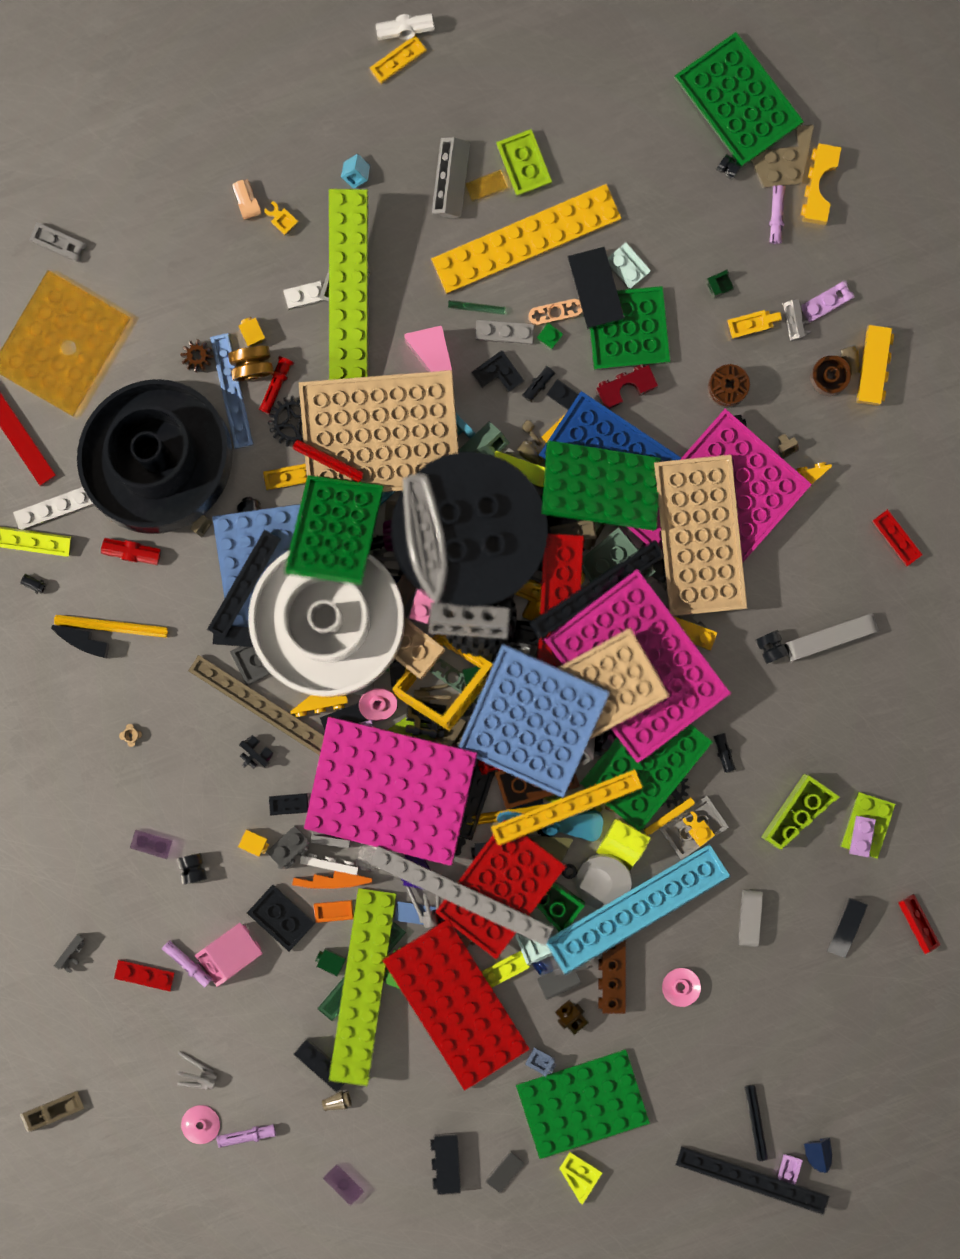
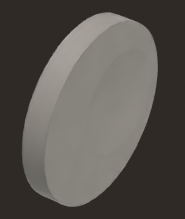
(602, 880)

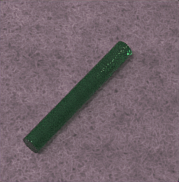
(476, 307)

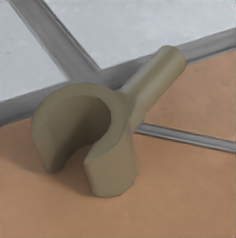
(528, 427)

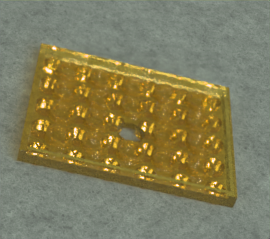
(51, 317)

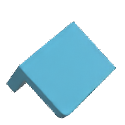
(355, 171)

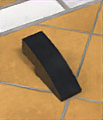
(82, 641)
(847, 927)

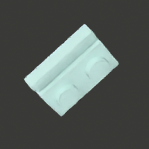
(628, 266)
(532, 950)

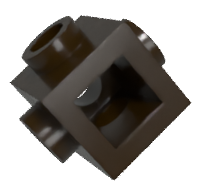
(571, 1017)

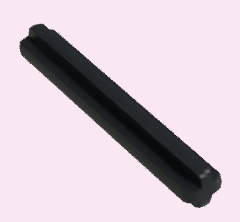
(756, 1122)

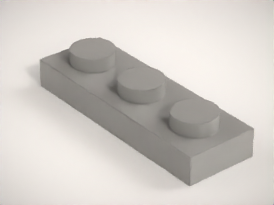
(504, 332)

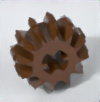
(203, 353)

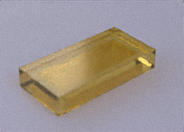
(486, 185)

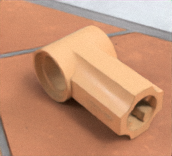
(247, 203)

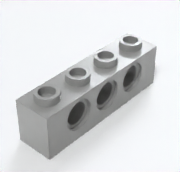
(468, 620)

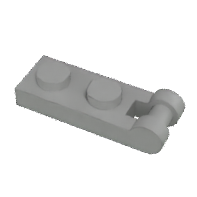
(57, 241)

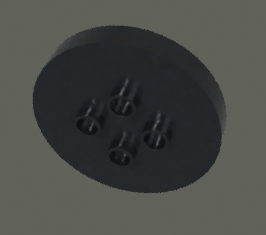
(154, 456)
(488, 526)

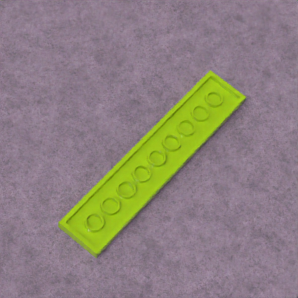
(348, 283)
(362, 987)

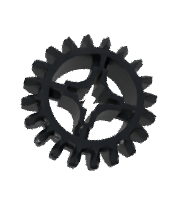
(285, 424)

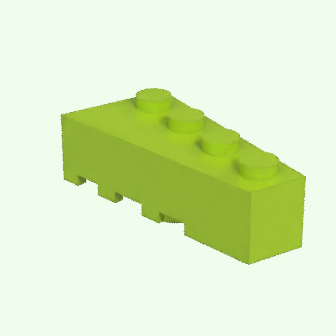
(798, 811)

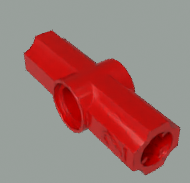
(130, 551)

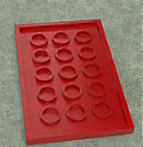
(510, 873)

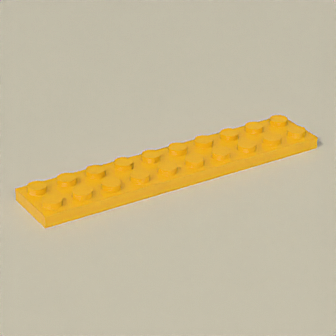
(526, 239)

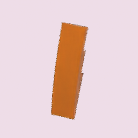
(339, 880)

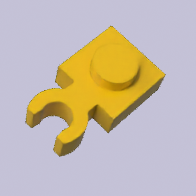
(282, 220)
(700, 831)

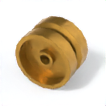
(250, 363)

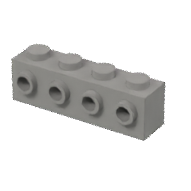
(451, 176)

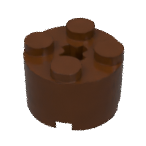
(841, 376)

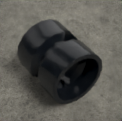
(772, 654)
(191, 868)

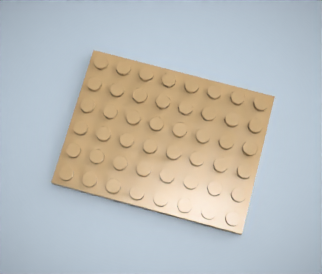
(380, 424)

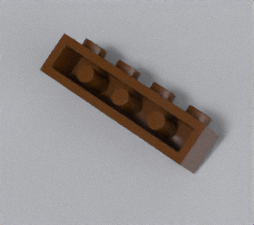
(613, 980)

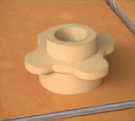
(125, 735)

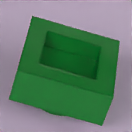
(549, 336)

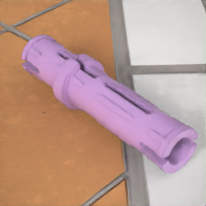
(777, 214)
(185, 962)
(245, 1136)

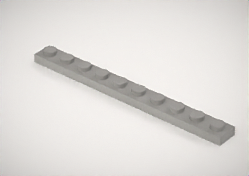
(461, 895)

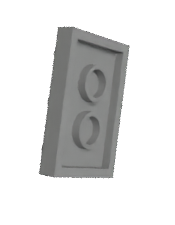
(677, 832)

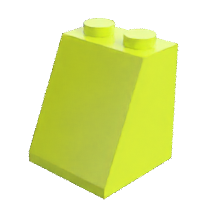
(623, 843)

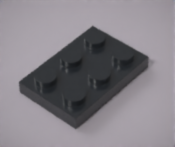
(280, 918)

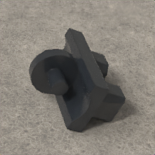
(249, 745)

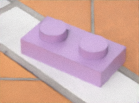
(862, 836)
(789, 1168)

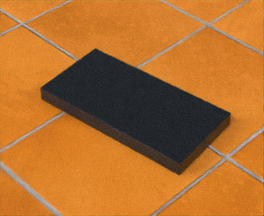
(595, 287)

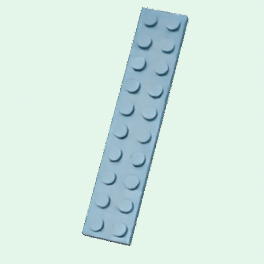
(637, 909)

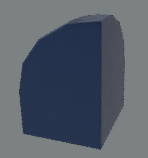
(819, 1154)

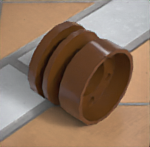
(728, 397)

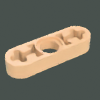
(540, 310)

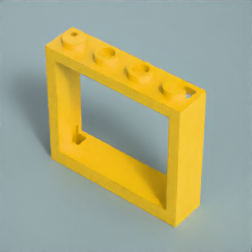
(461, 703)

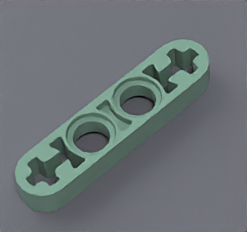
(457, 685)

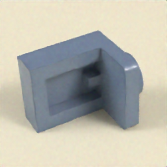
(541, 1062)

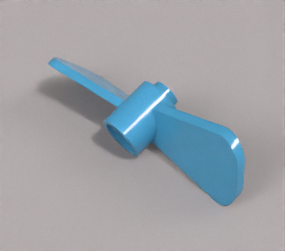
(584, 825)

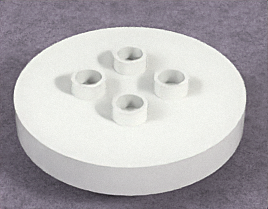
(325, 632)

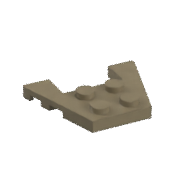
(784, 165)

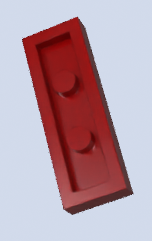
(897, 538)
(919, 923)
(144, 975)

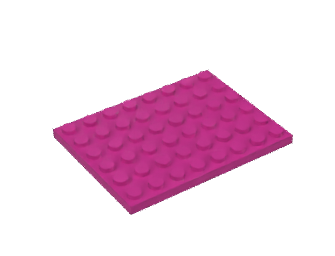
(762, 481)
(678, 663)
(390, 790)

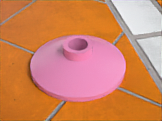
(378, 710)
(688, 994)
(207, 1117)

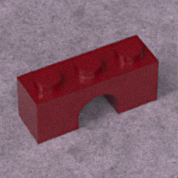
(641, 379)

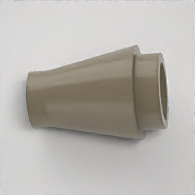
(851, 356)
(530, 452)
(337, 1101)

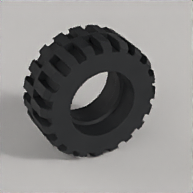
(487, 645)

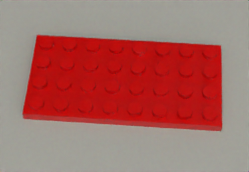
(455, 1004)

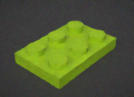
(523, 162)
(873, 808)

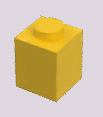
(251, 332)
(254, 843)

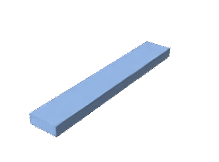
(231, 392)

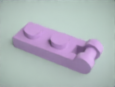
(826, 302)

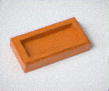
(333, 911)

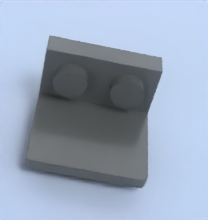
(288, 847)

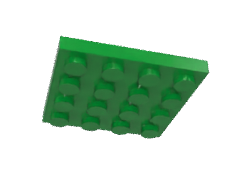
(637, 338)

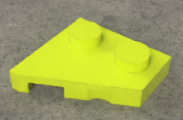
(579, 1175)

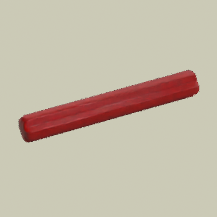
(328, 460)

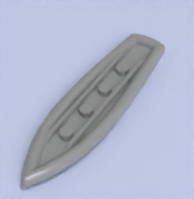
(425, 535)

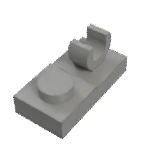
(794, 321)

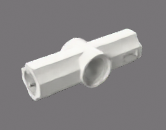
(405, 26)

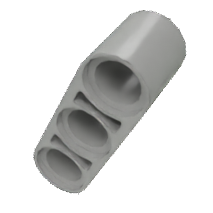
(750, 918)

